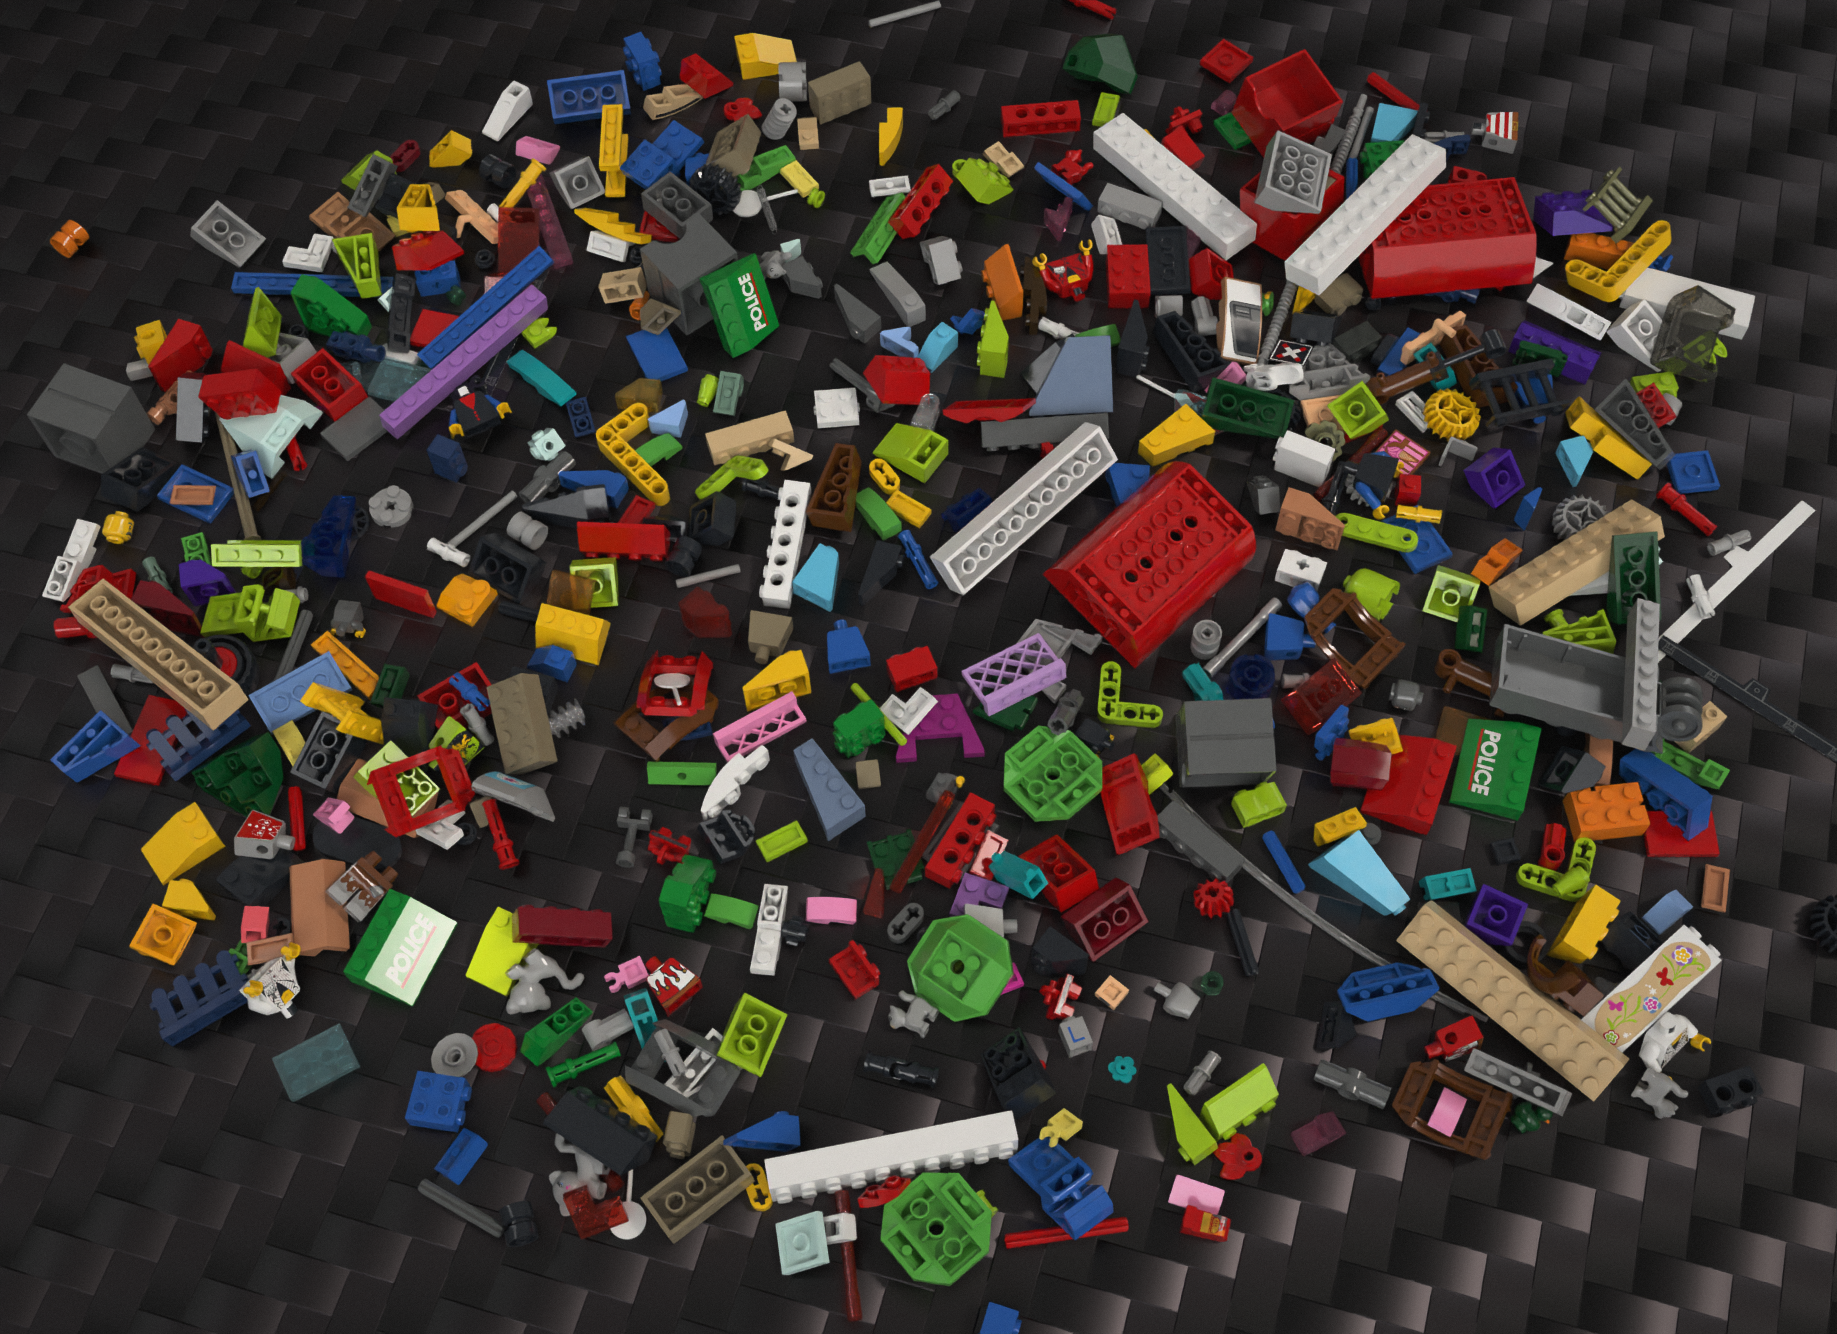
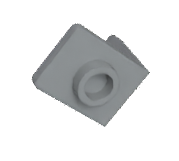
(1167, 304)
(1459, 448)

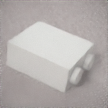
(1303, 458)

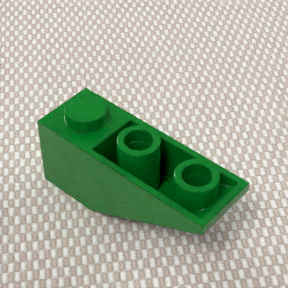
(554, 1031)

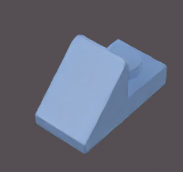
(899, 342)

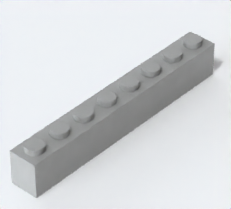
(1641, 675)

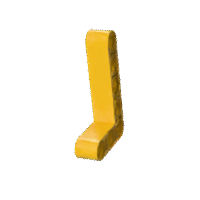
(1611, 284)
(617, 443)

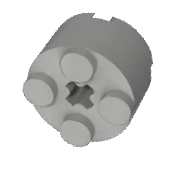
(793, 81)

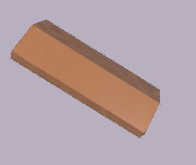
(366, 805)
(315, 916)

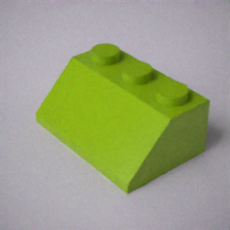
(262, 326)
(1239, 1103)

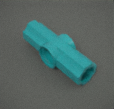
(1201, 685)

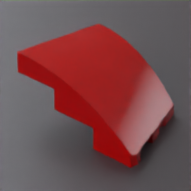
(122, 581)

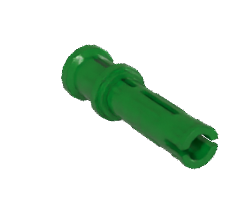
(569, 1065)

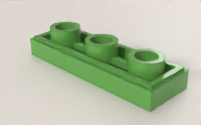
(681, 773)

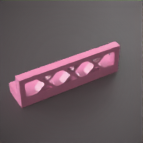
(759, 719)

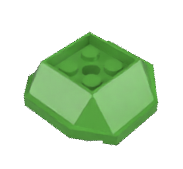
(1045, 755)
(985, 967)
(940, 1201)

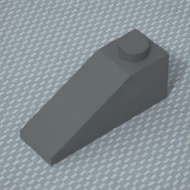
(371, 185)
(859, 318)

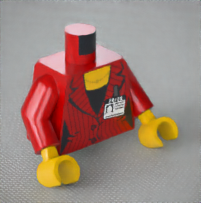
(1068, 275)

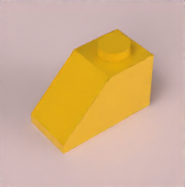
(450, 151)
(186, 900)

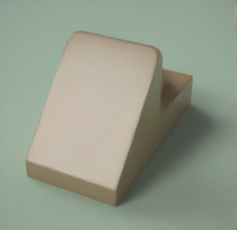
(808, 133)
(793, 455)

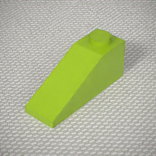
(1191, 1134)

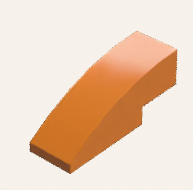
(1496, 561)

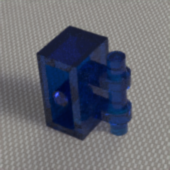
(966, 509)

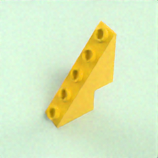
(1606, 439)

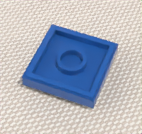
(1693, 472)

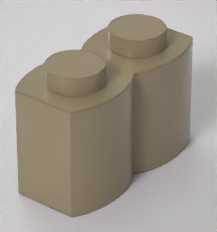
(1339, 295)
(679, 1134)

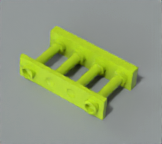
(257, 553)

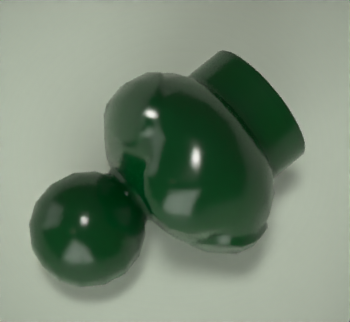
(1527, 1119)

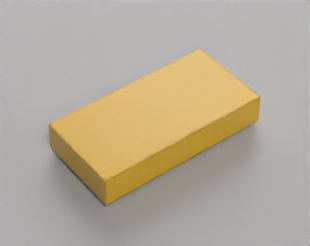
(908, 509)

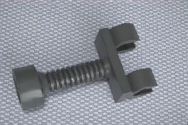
(626, 858)

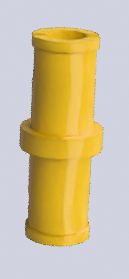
(1419, 514)

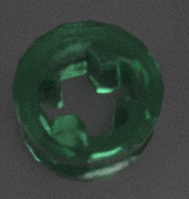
(456, 295)
(1212, 975)

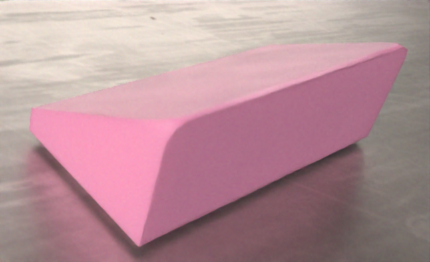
(537, 149)
(1197, 1194)

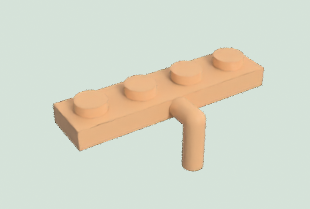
(472, 213)
(1432, 336)

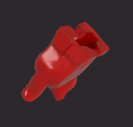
(1069, 167)

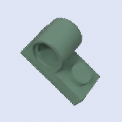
(728, 390)

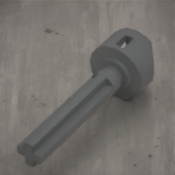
(872, 400)

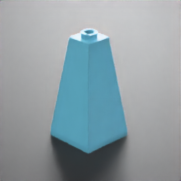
(1361, 872)

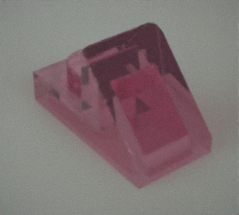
(1058, 220)
(1318, 1133)

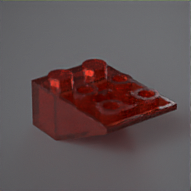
(517, 235)

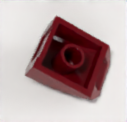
(1360, 764)

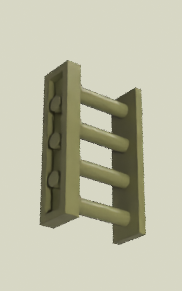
(1632, 212)

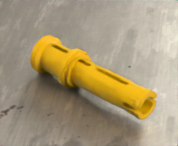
(527, 178)

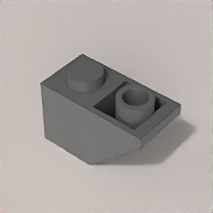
(801, 278)
(1264, 495)

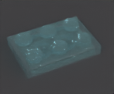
(395, 378)
(316, 1062)

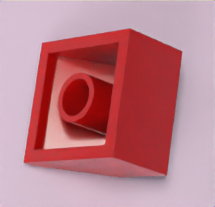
(703, 76)
(1206, 273)

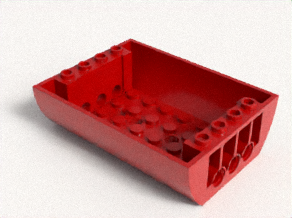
(1453, 248)
(1182, 573)

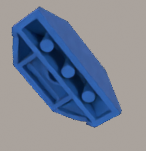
(1386, 990)

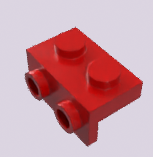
(855, 970)

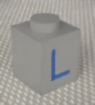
(1075, 1036)

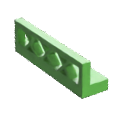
(878, 232)

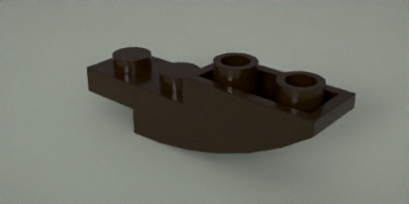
(1034, 294)

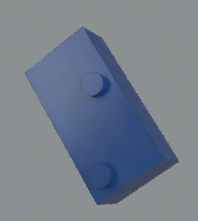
(584, 96)

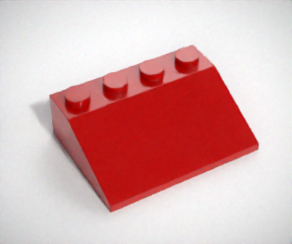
(1413, 784)

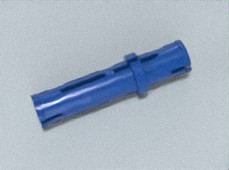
(914, 552)

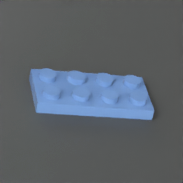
(281, 699)

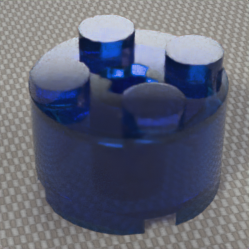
(1251, 677)

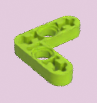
(735, 467)
(1118, 708)
(1574, 859)

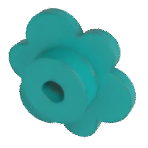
(1119, 1074)

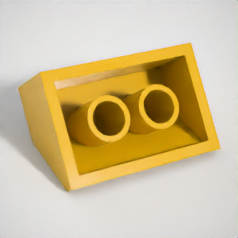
(572, 631)
(1585, 926)

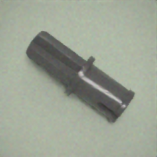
(944, 105)

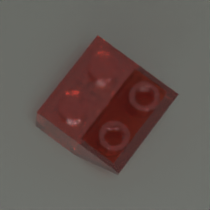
(704, 615)

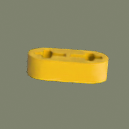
(881, 479)
(763, 1185)

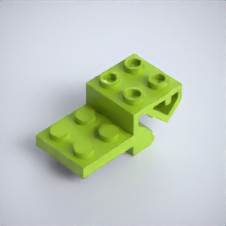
(249, 615)

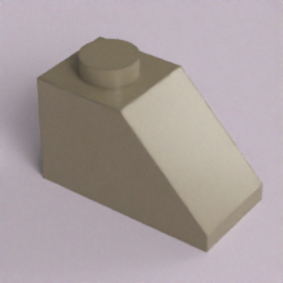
(657, 316)

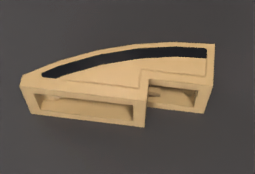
(670, 101)

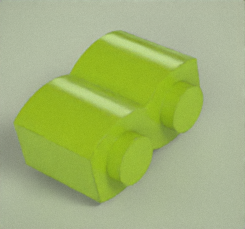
(1258, 804)

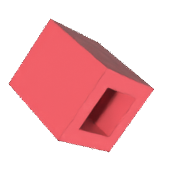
(254, 923)

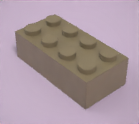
(521, 724)
(697, 1189)

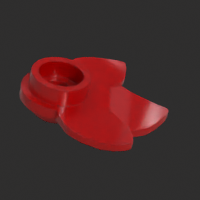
(741, 107)
(1234, 1155)

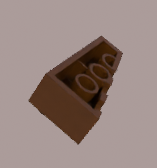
(1467, 369)
(836, 492)

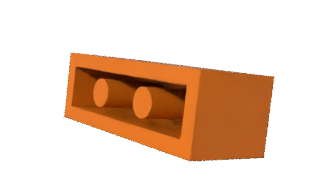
(1595, 249)

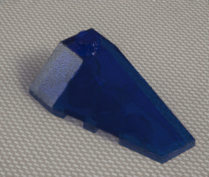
(329, 542)

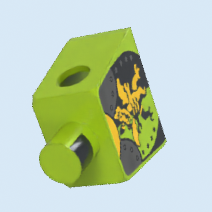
(456, 737)

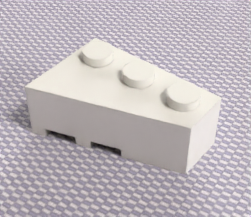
(699, 1067)

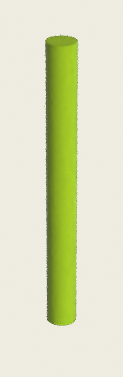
(889, 726)

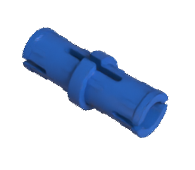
(469, 691)

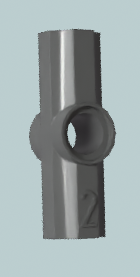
(547, 477)
(1065, 712)
(1352, 1084)

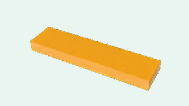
(350, 665)

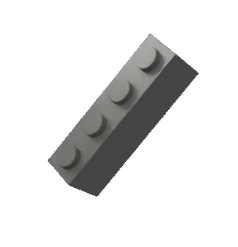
(1199, 843)

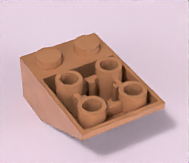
(1309, 520)

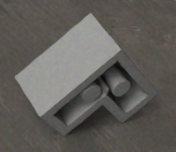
(942, 259)

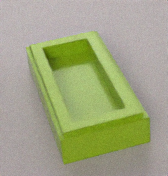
(1105, 109)
(781, 841)

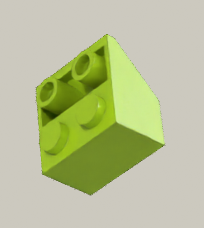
(983, 181)

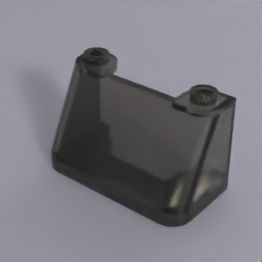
(1690, 334)

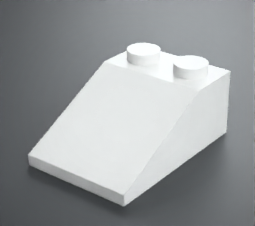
(1637, 331)

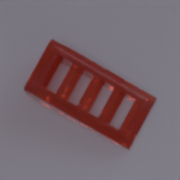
(875, 900)

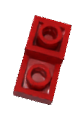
(879, 1195)

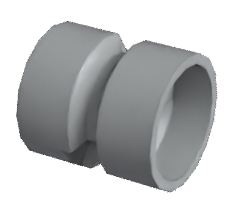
(528, 531)
(1206, 639)

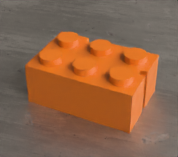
(1606, 812)

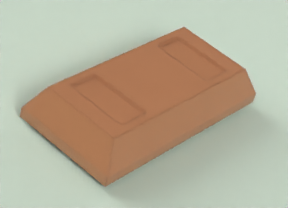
(192, 495)
(1715, 888)
(267, 949)

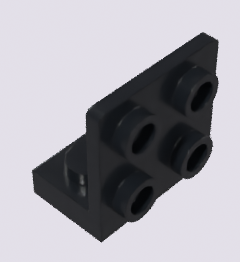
(392, 195)

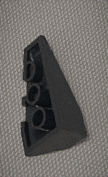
(584, 505)

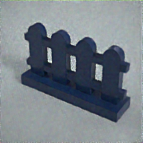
(194, 748)
(203, 1012)

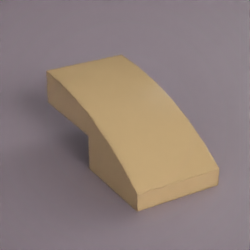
(1006, 162)

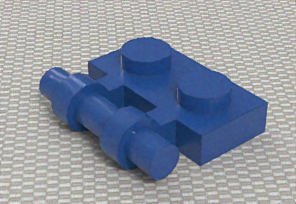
(1332, 729)

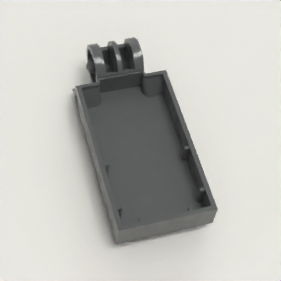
(1583, 688)

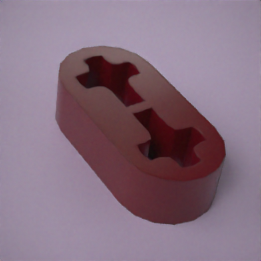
(405, 154)

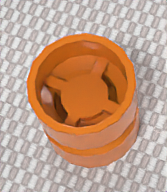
(69, 239)

